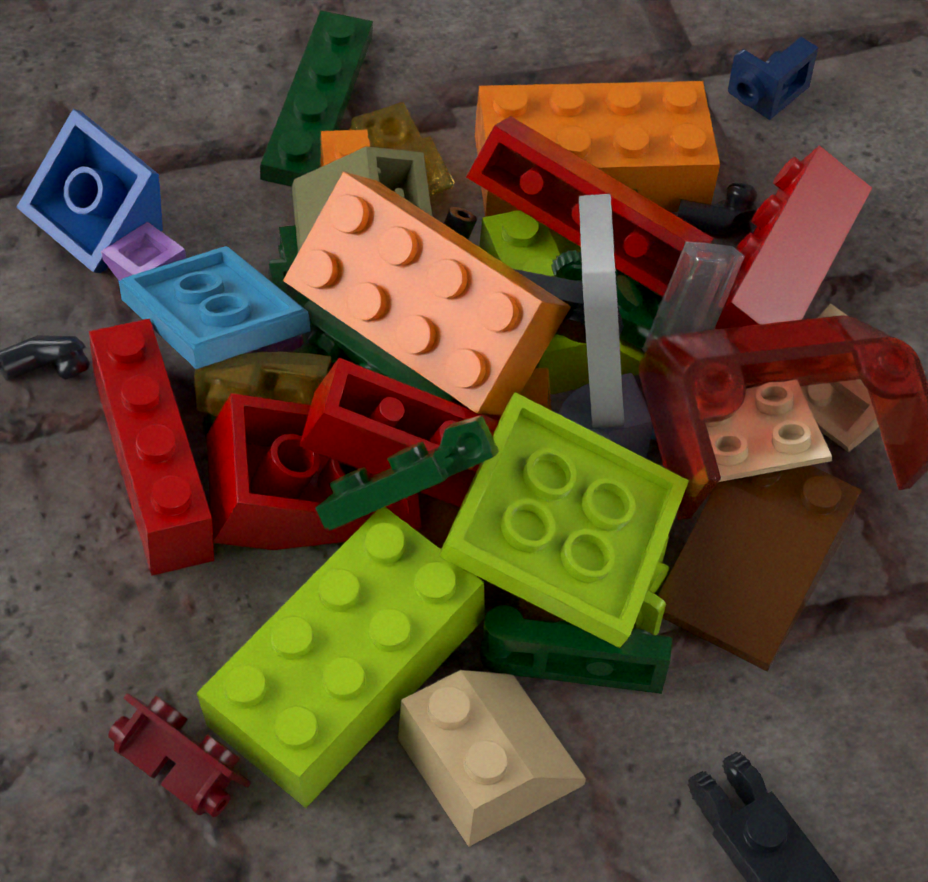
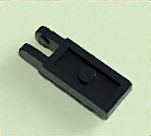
(762, 835)

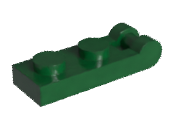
(572, 654)

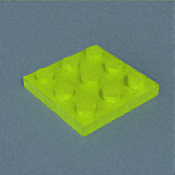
(566, 520)

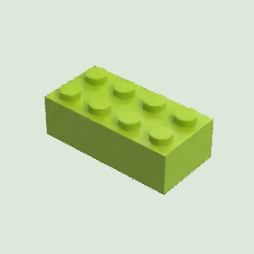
(342, 655)

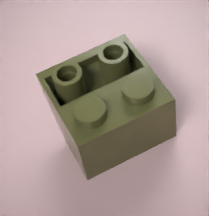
(396, 169)

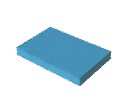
(213, 306)

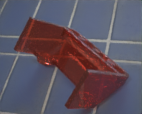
(706, 375)

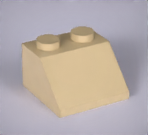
(485, 751)

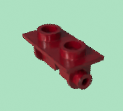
(200, 768)

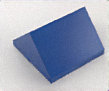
(91, 191)

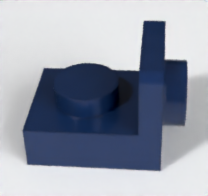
(777, 82)

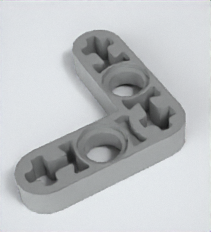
(601, 311)

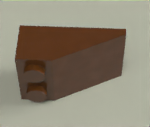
(758, 559)

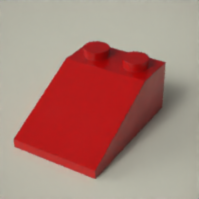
(270, 485)

